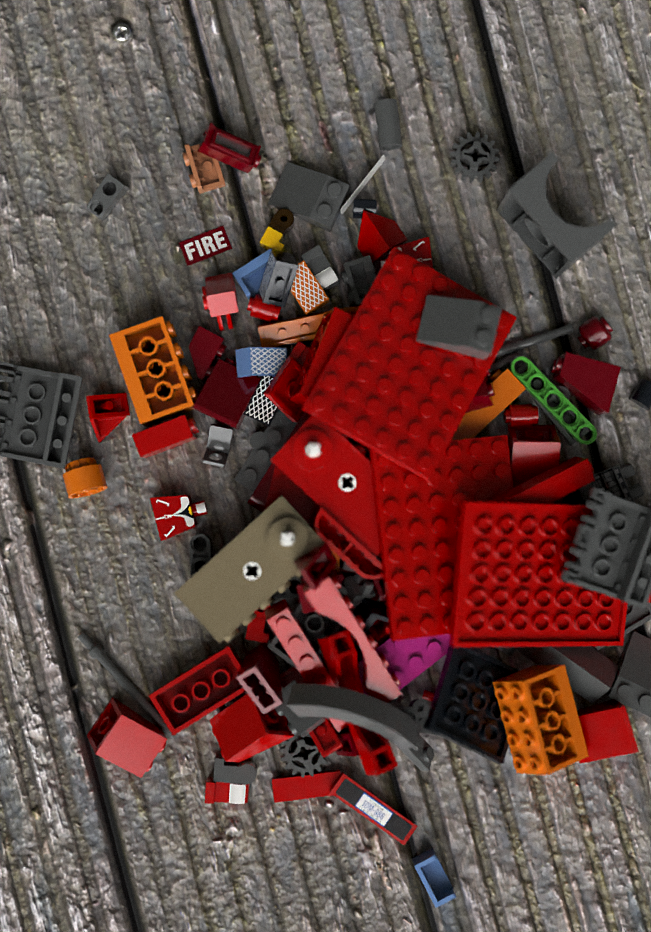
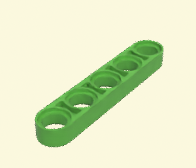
(563, 406)

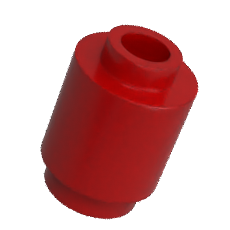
(262, 310)
(521, 415)

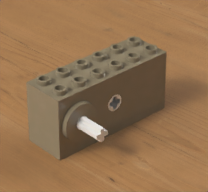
(224, 591)

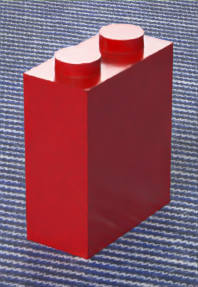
(165, 436)

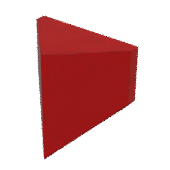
(378, 236)
(107, 412)

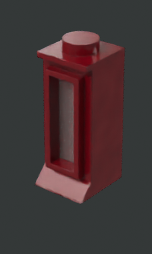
(230, 149)

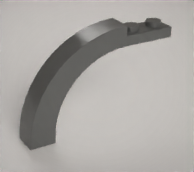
(365, 711)

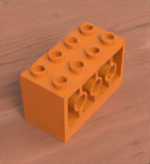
(140, 365)
(540, 719)

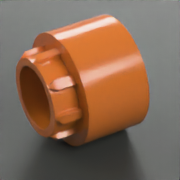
(84, 478)

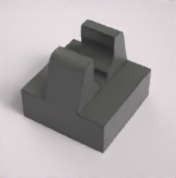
(359, 587)

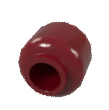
(595, 332)

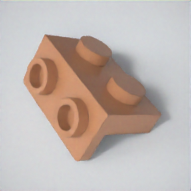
(205, 169)

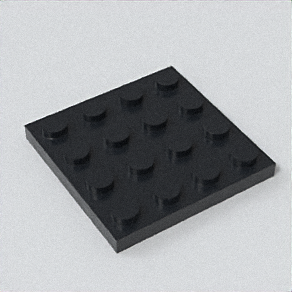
(466, 703)

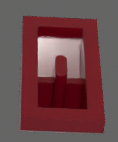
(316, 565)

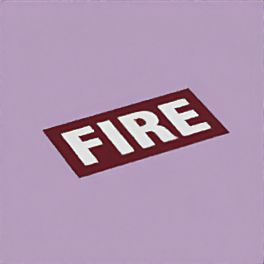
(205, 245)

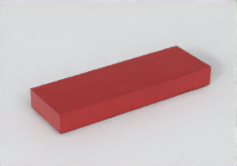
(297, 787)

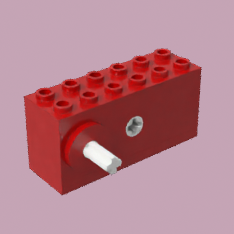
(317, 461)

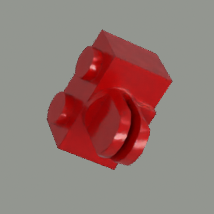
(220, 298)

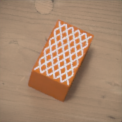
(308, 290)

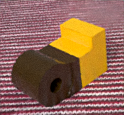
(280, 224)

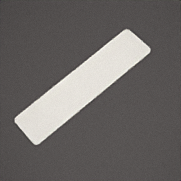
(363, 183)

